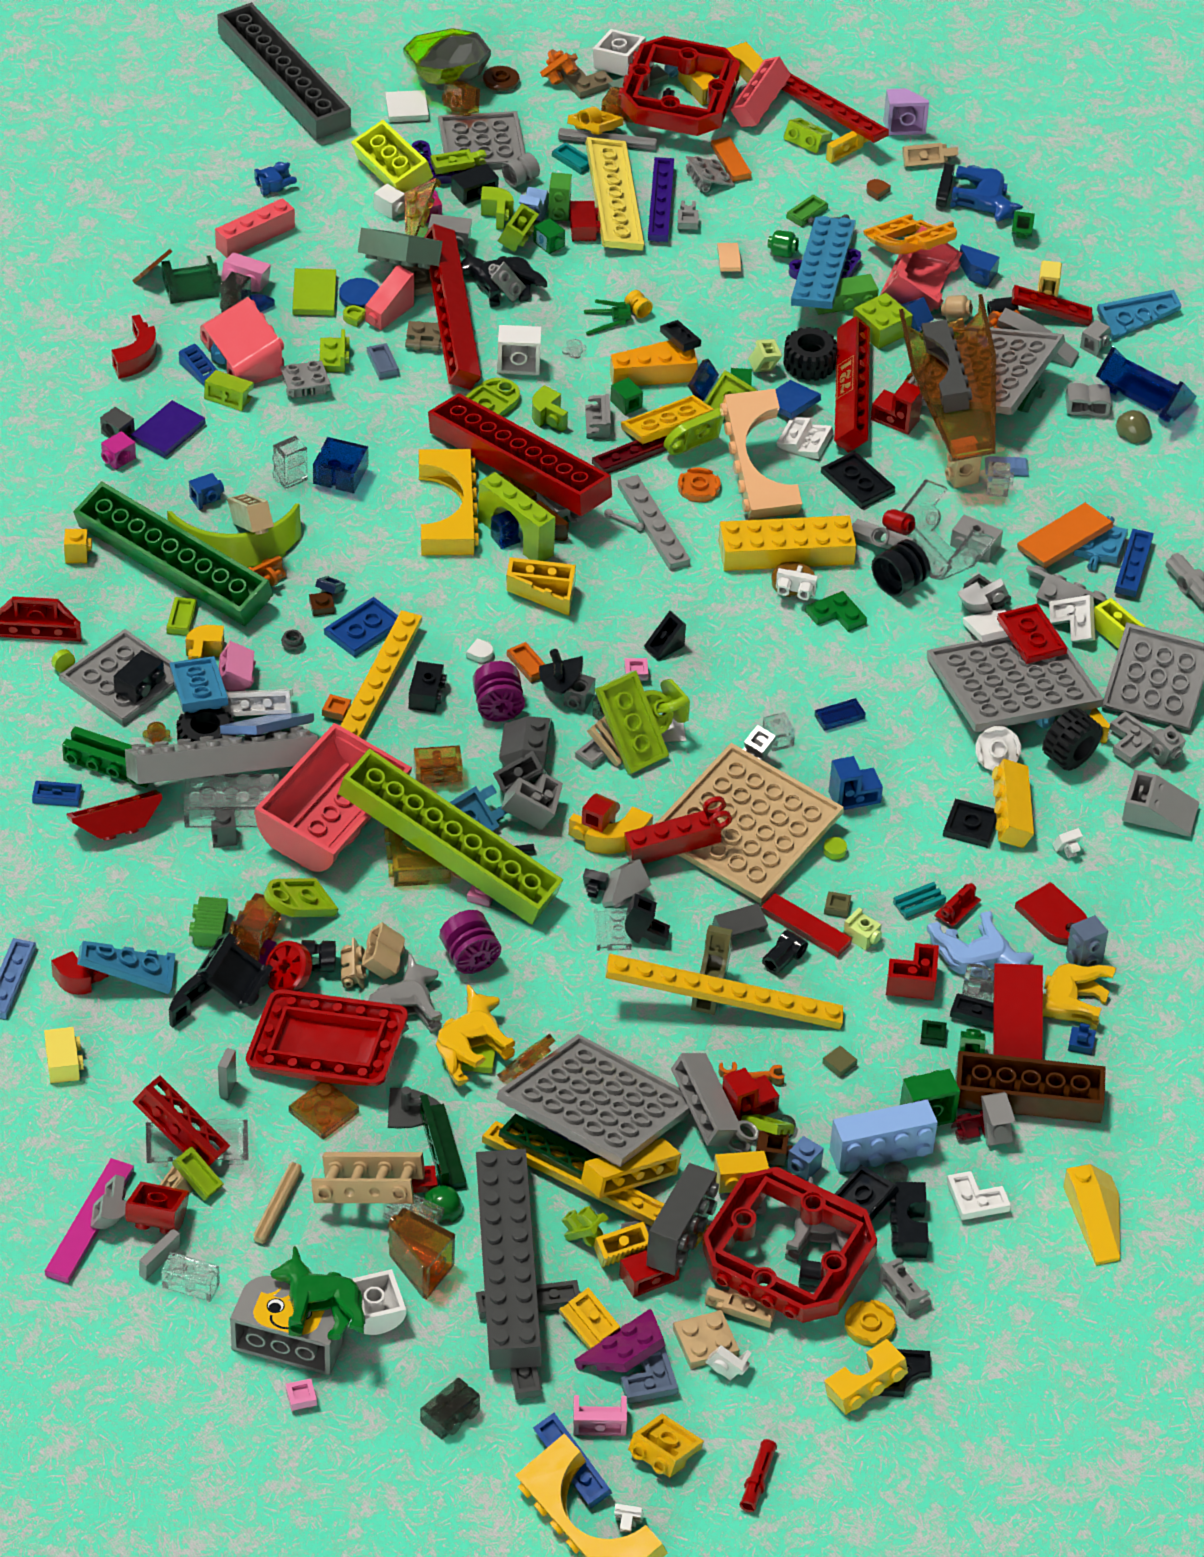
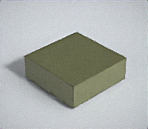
(837, 904)
(839, 1061)

